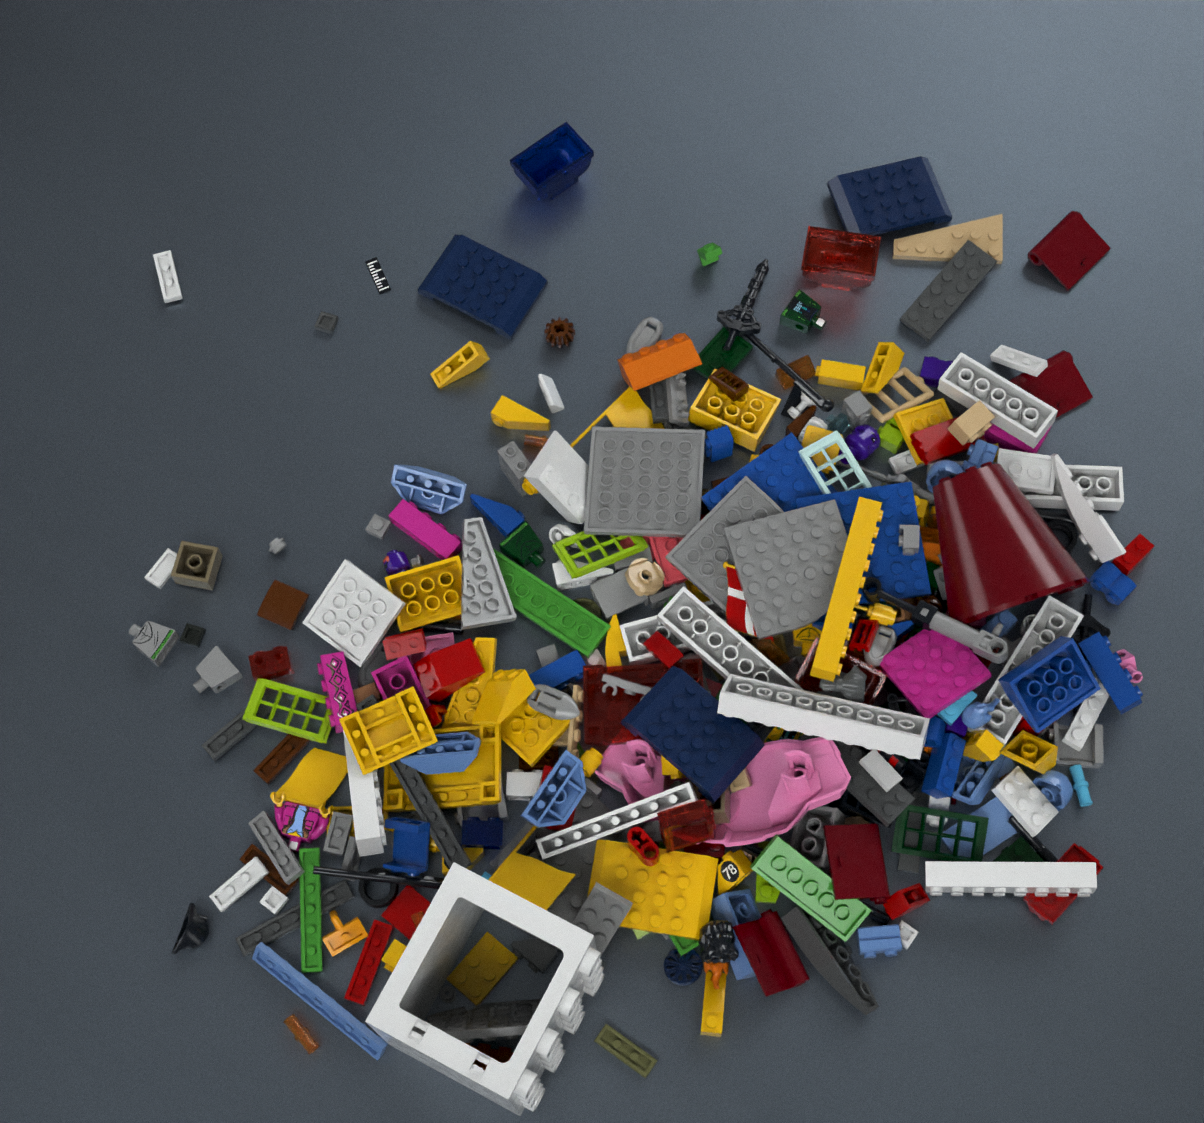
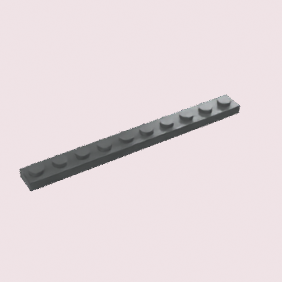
(426, 807)

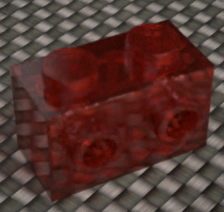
(271, 663)

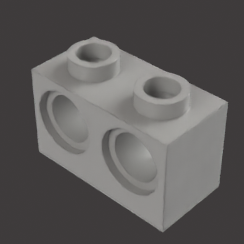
(857, 410)

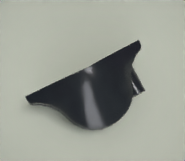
(193, 930)

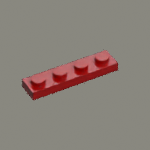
(369, 962)

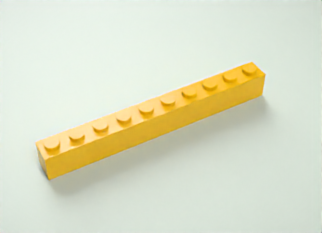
(846, 589)

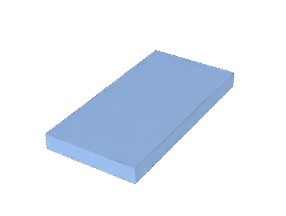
(997, 830)

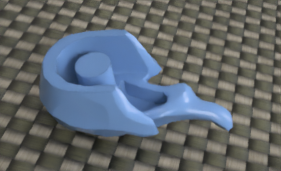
(977, 714)

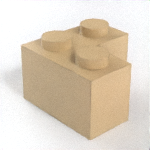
(972, 423)

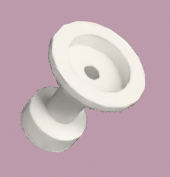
(796, 411)

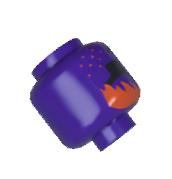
(396, 562)

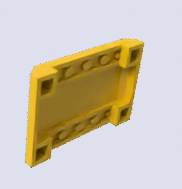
(474, 787)
(665, 897)

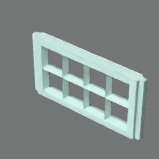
(821, 445)

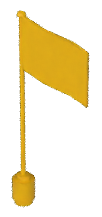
(624, 412)
(317, 781)
(531, 877)

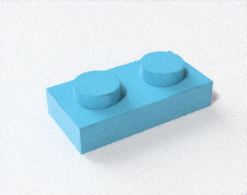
(953, 711)

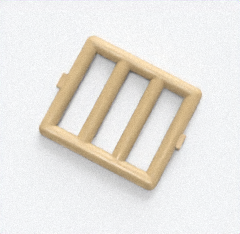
(912, 401)

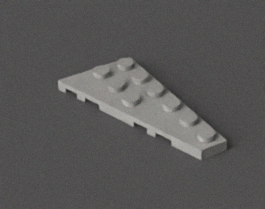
(483, 589)

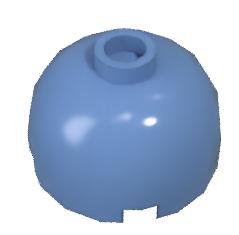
(941, 470)
(1055, 788)

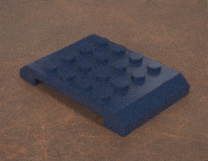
(889, 197)
(484, 285)
(689, 733)

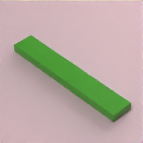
(310, 912)

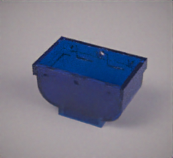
(553, 162)

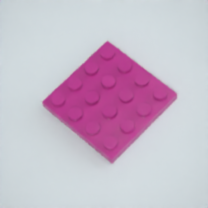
(933, 671)

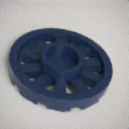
(683, 967)

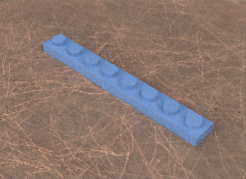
(319, 1001)

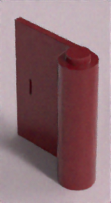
(1067, 247)
(1056, 384)
(857, 862)
(771, 953)

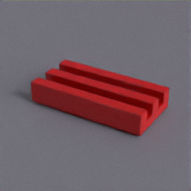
(862, 644)

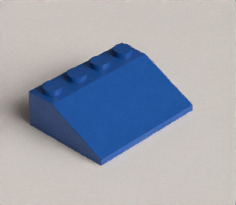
(1050, 683)

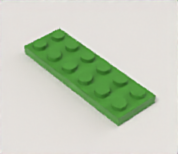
(809, 888)

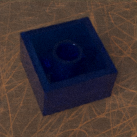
(483, 834)

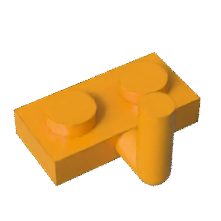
(343, 935)

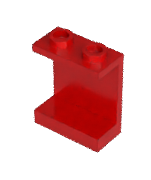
(404, 644)

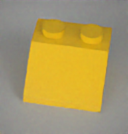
(1031, 752)

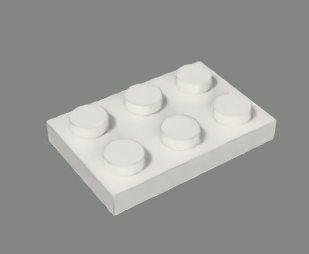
(1028, 470)
(1025, 801)

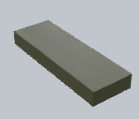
(625, 1051)

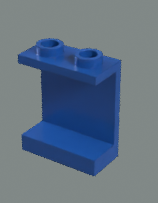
(409, 846)

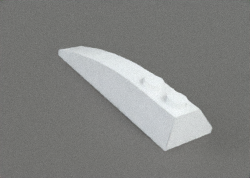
(1091, 526)

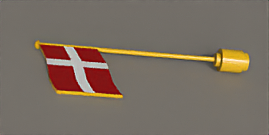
(739, 616)

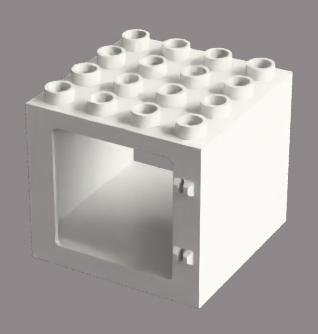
(429, 962)

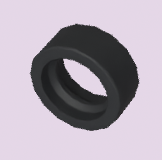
(1068, 529)
(378, 903)

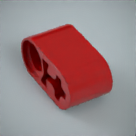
(647, 845)

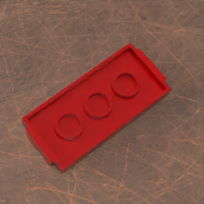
(937, 443)
(1051, 906)

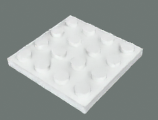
(354, 613)

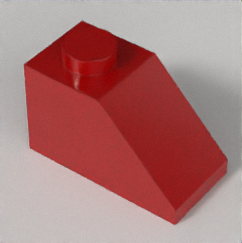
(906, 901)

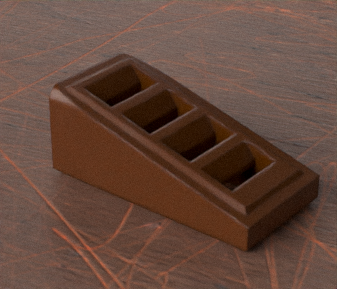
(733, 394)
(800, 422)

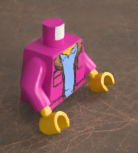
(300, 822)

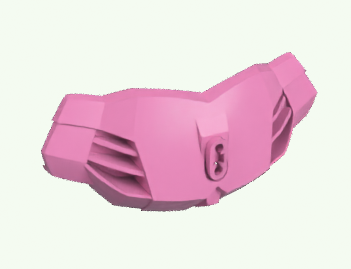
(785, 780)

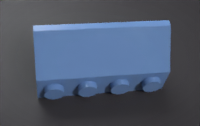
(737, 908)

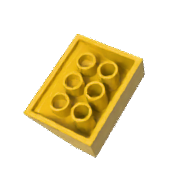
(746, 417)
(429, 593)

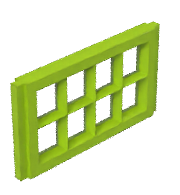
(571, 567)
(256, 699)

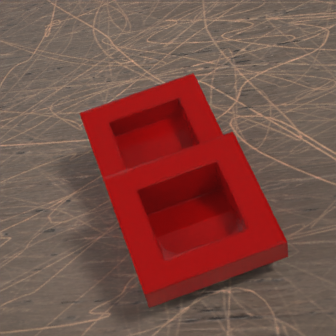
(663, 650)

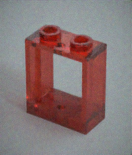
(683, 816)

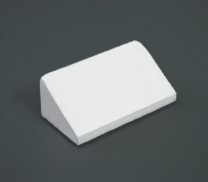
(550, 393)

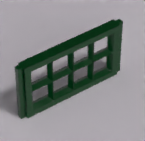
(978, 840)

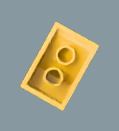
(502, 695)

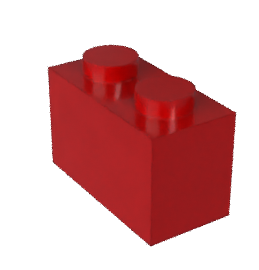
(1135, 553)

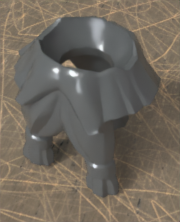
(846, 686)

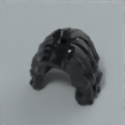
(717, 942)

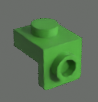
(709, 253)

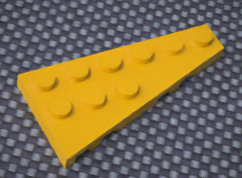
(466, 699)

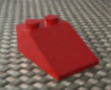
(448, 669)

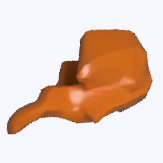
(716, 970)

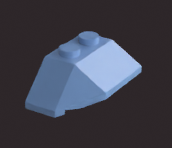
(428, 488)
(448, 755)
(975, 779)
(558, 793)

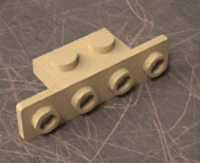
(573, 734)

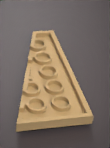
(947, 241)

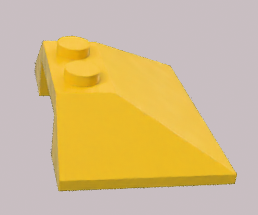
(388, 730)

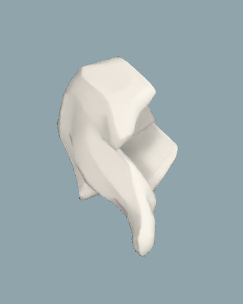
(561, 532)

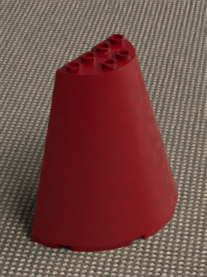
(996, 546)

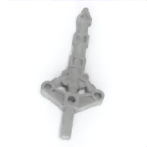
(901, 478)

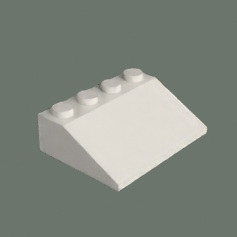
(561, 478)

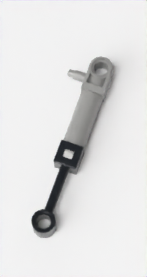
(930, 618)

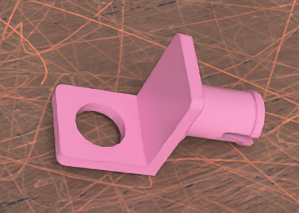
(1128, 662)

